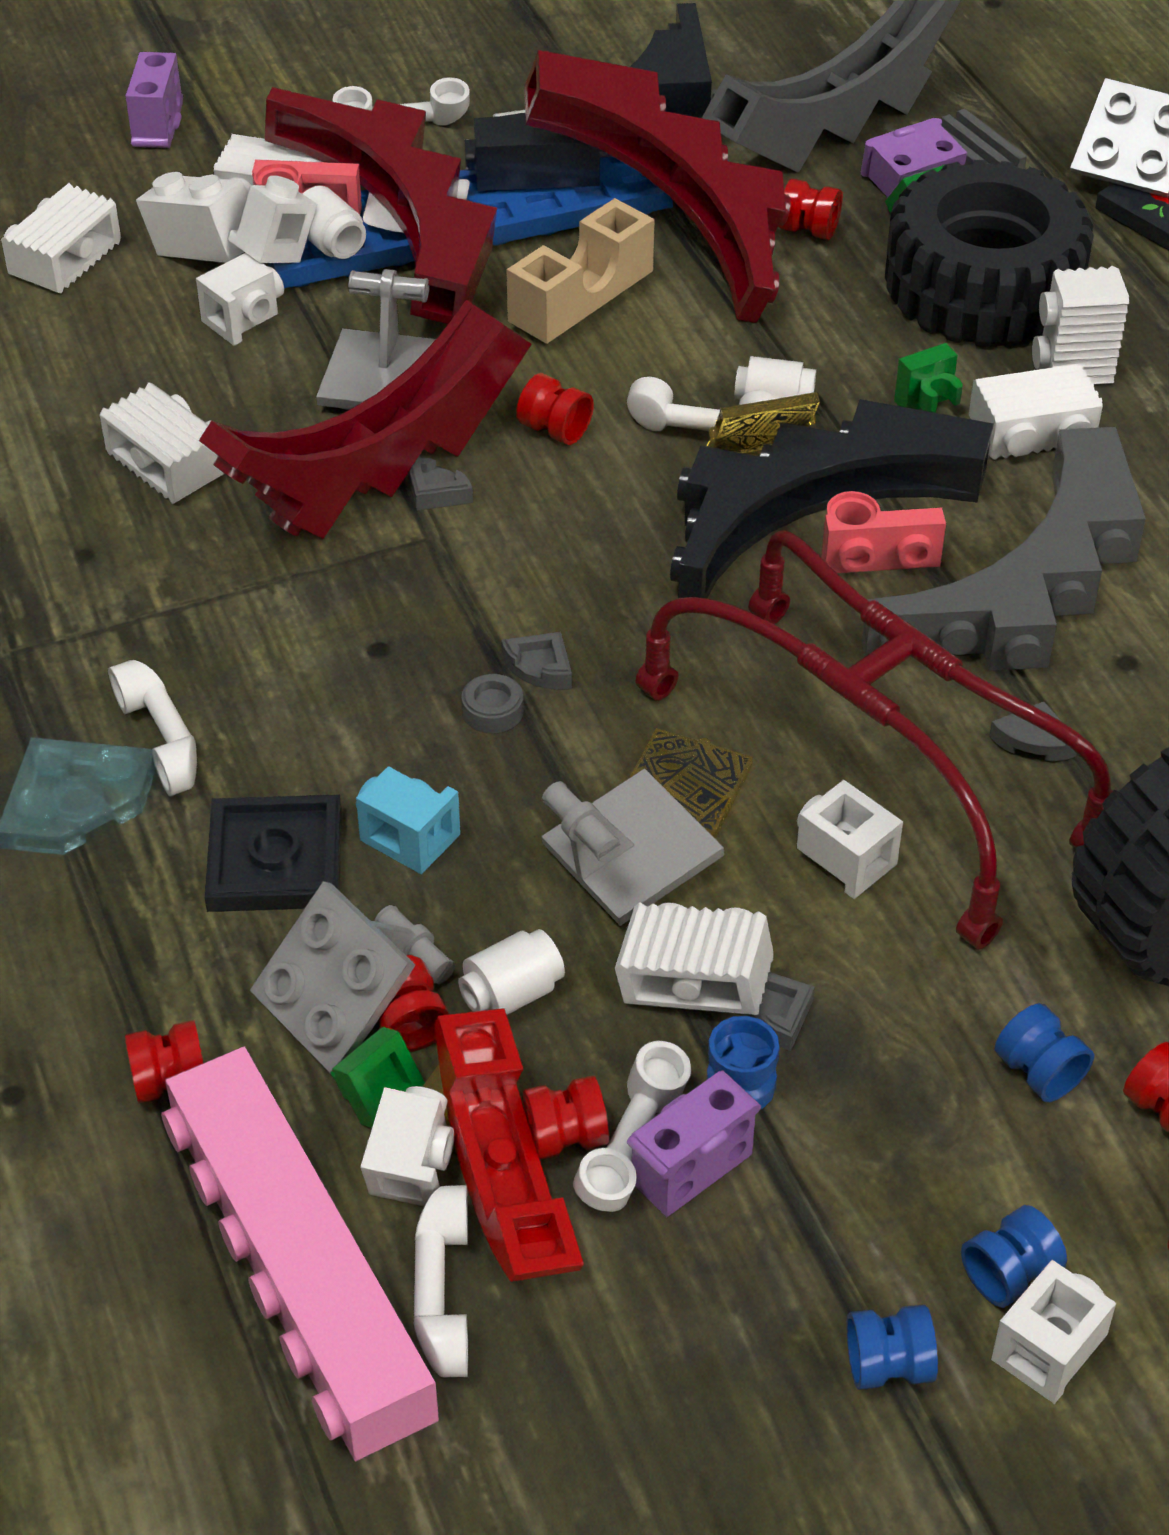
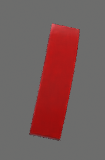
(497, 1150)

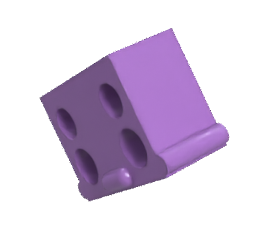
(154, 100)
(909, 152)
(693, 1142)

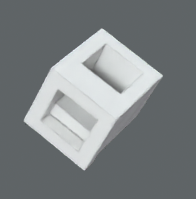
(274, 222)
(238, 296)
(849, 836)
(407, 1145)
(1053, 1330)

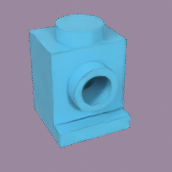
(407, 818)

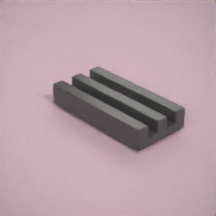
(980, 140)

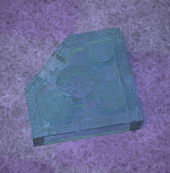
(72, 790)

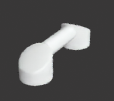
(447, 100)
(652, 406)
(140, 687)
(655, 1080)
(440, 1335)

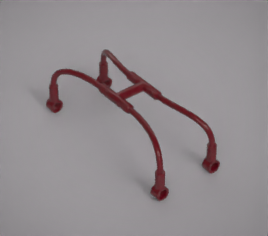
(769, 604)

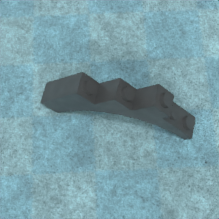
(790, 114)
(1053, 573)

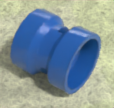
(1042, 1050)
(747, 1053)
(1013, 1256)
(892, 1347)

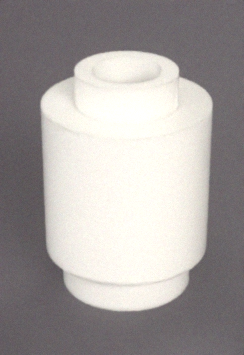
(335, 225)
(775, 376)
(511, 972)

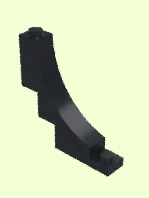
(525, 157)

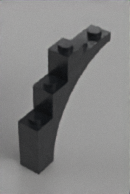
(881, 453)

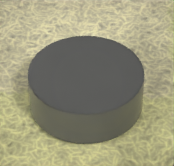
(492, 703)

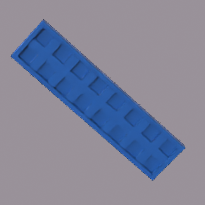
(518, 216)

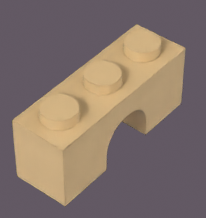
(557, 292)

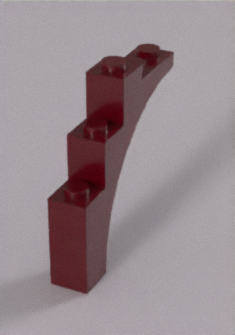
(679, 153)
(417, 186)
(433, 403)

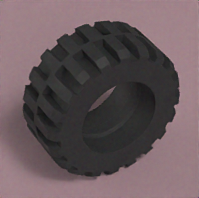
(981, 247)
(1124, 871)

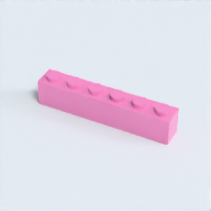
(301, 1255)

